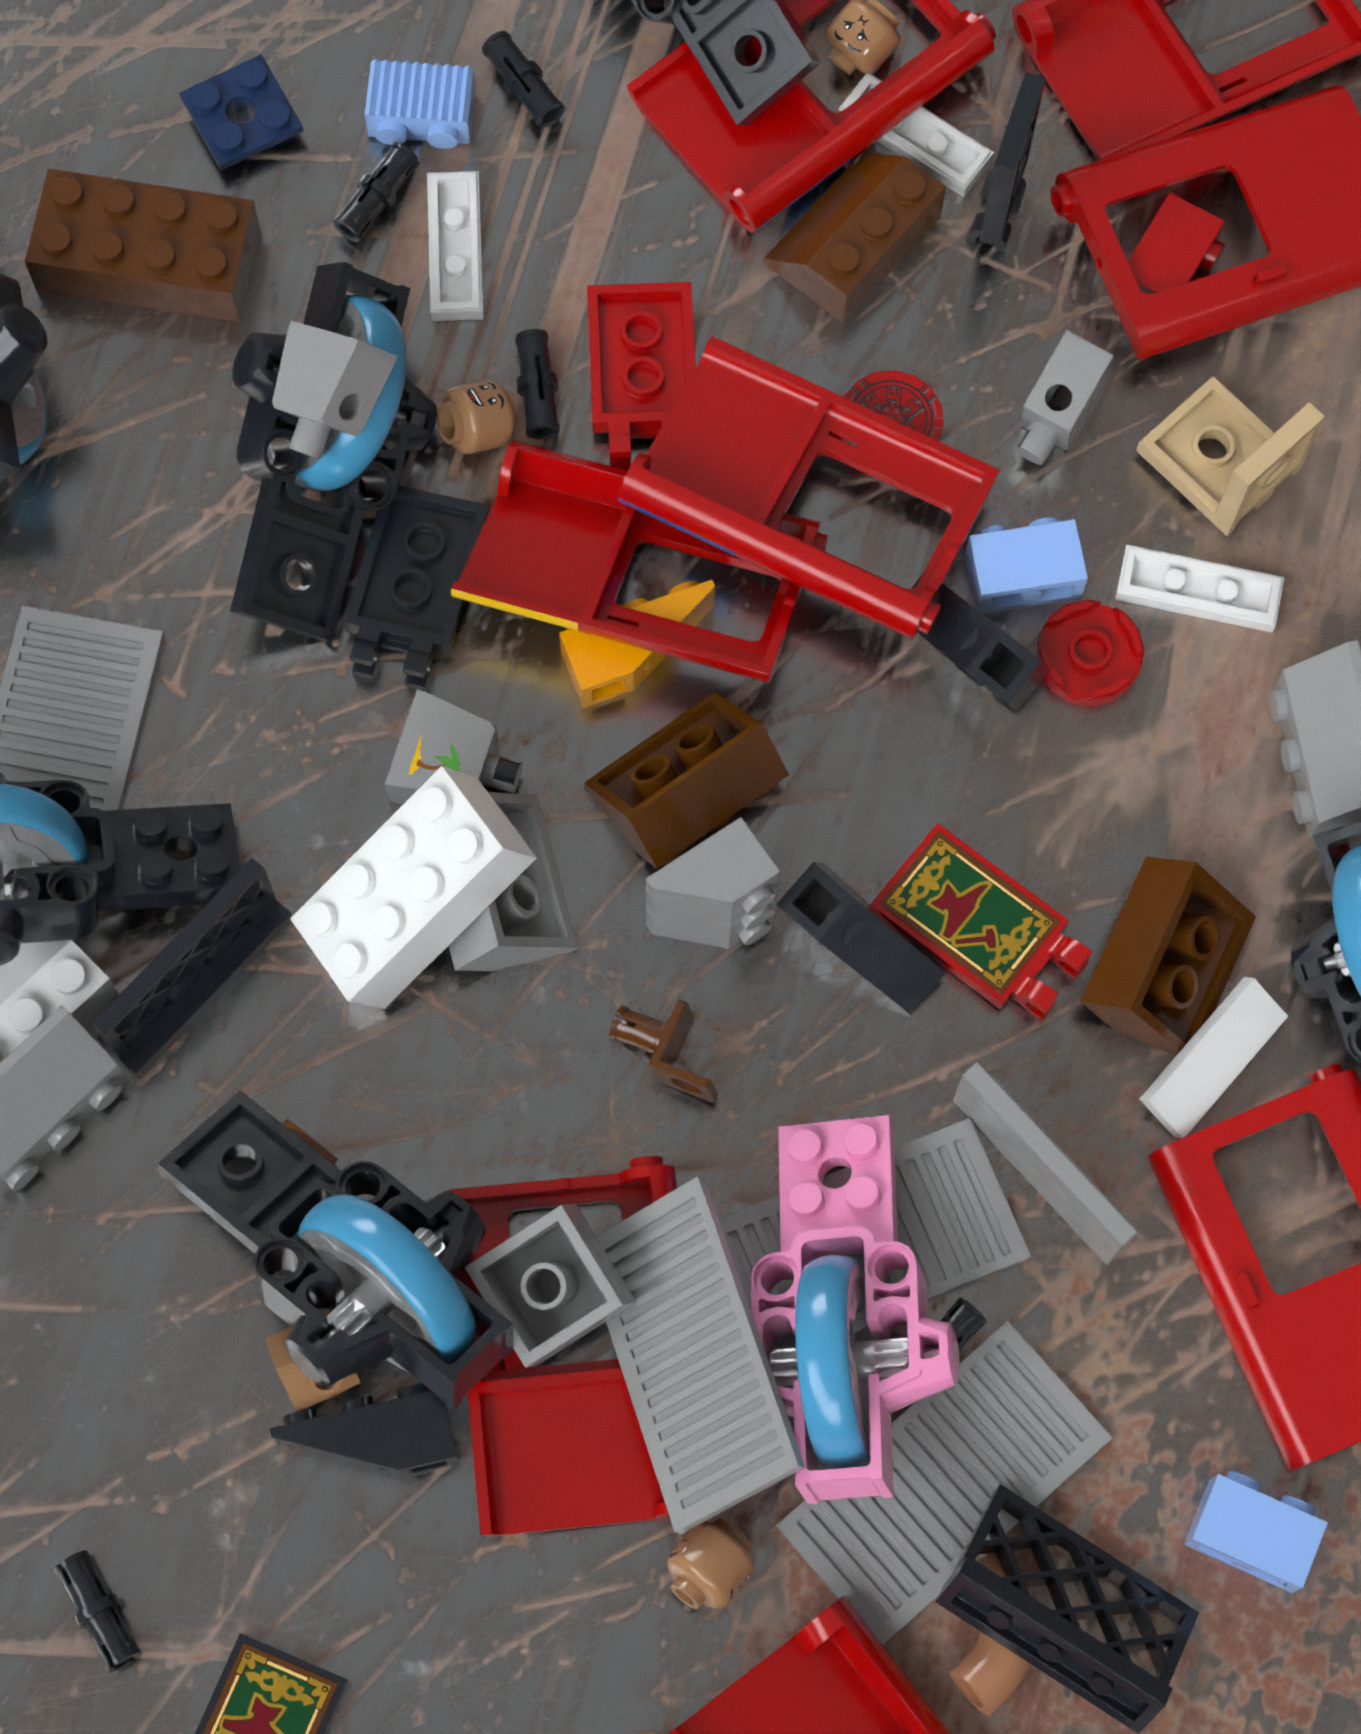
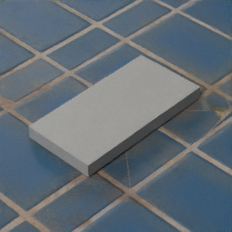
(1043, 1163)

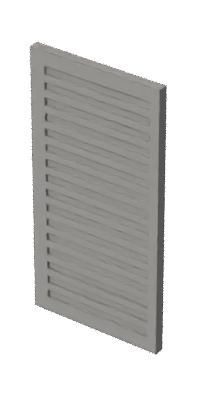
(75, 702)
(946, 1214)
(696, 1360)
(950, 1451)

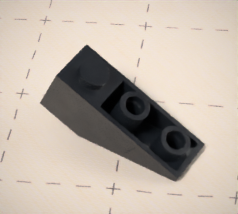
(984, 650)
(861, 936)
(387, 1436)

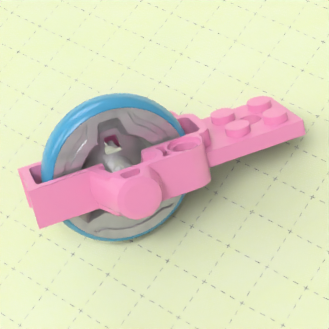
(844, 1366)

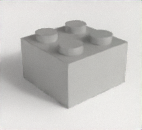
(551, 1283)

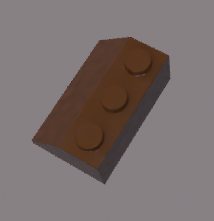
(858, 231)
(688, 779)
(1168, 954)

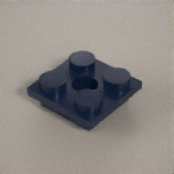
(241, 87)

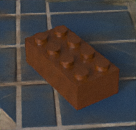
(143, 245)

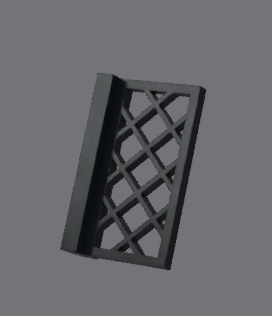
(192, 970)
(1053, 1637)

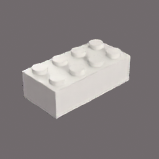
(412, 888)

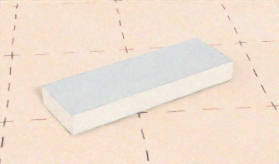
(932, 144)
(455, 246)
(1199, 588)
(1213, 1057)

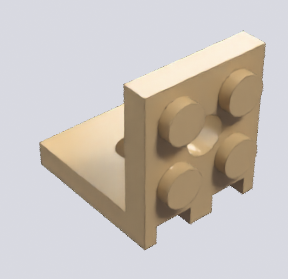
(1254, 458)

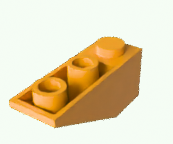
(610, 668)

